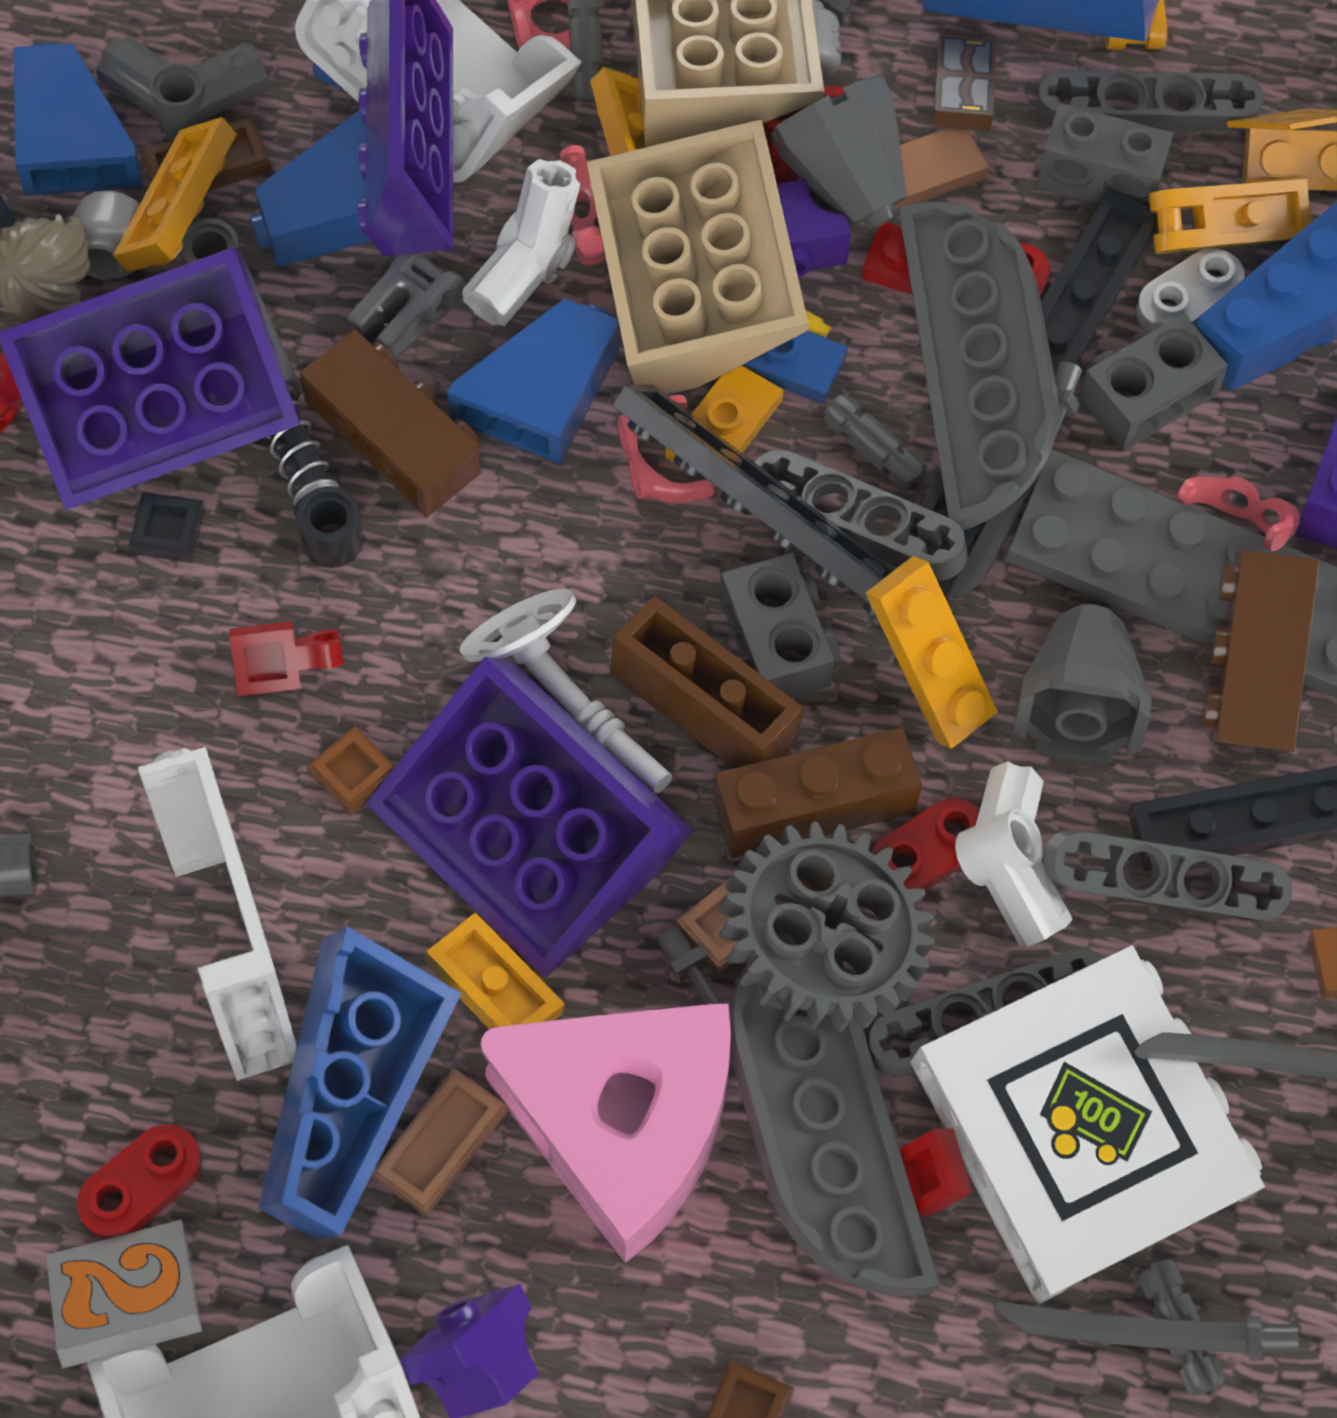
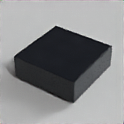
(167, 527)

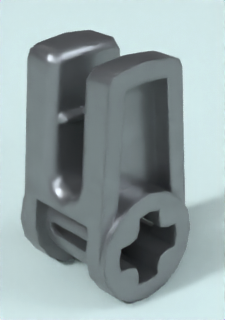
(417, 289)

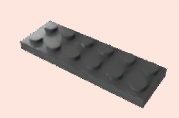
(1151, 556)

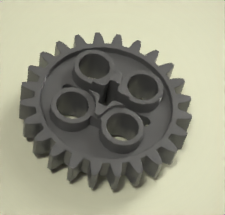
(807, 973)

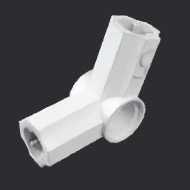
(529, 245)
(1007, 855)

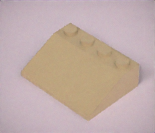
(722, 63)
(697, 255)

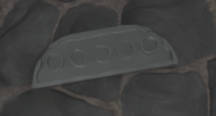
(980, 356)
(828, 1144)

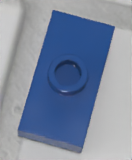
(802, 365)

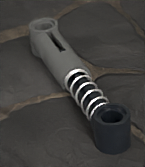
(316, 496)

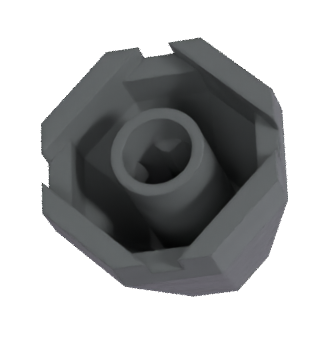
(848, 152)
(1085, 690)

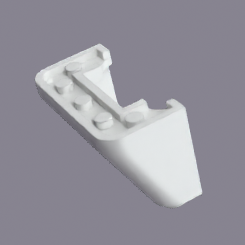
(492, 83)
(305, 1363)

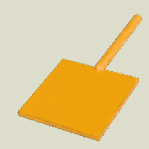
(1287, 120)

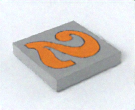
(122, 1294)

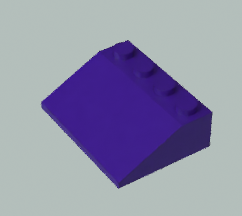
(407, 127)
(150, 377)
(527, 815)

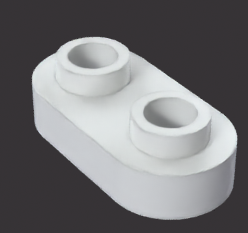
(1189, 287)

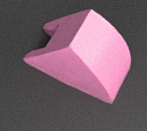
(619, 1107)

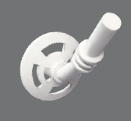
(524, 636)

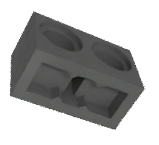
(1101, 152)
(1158, 389)
(767, 631)

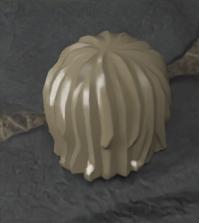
(42, 265)

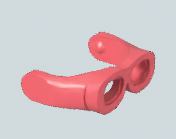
(588, 237)
(648, 482)
(1216, 492)

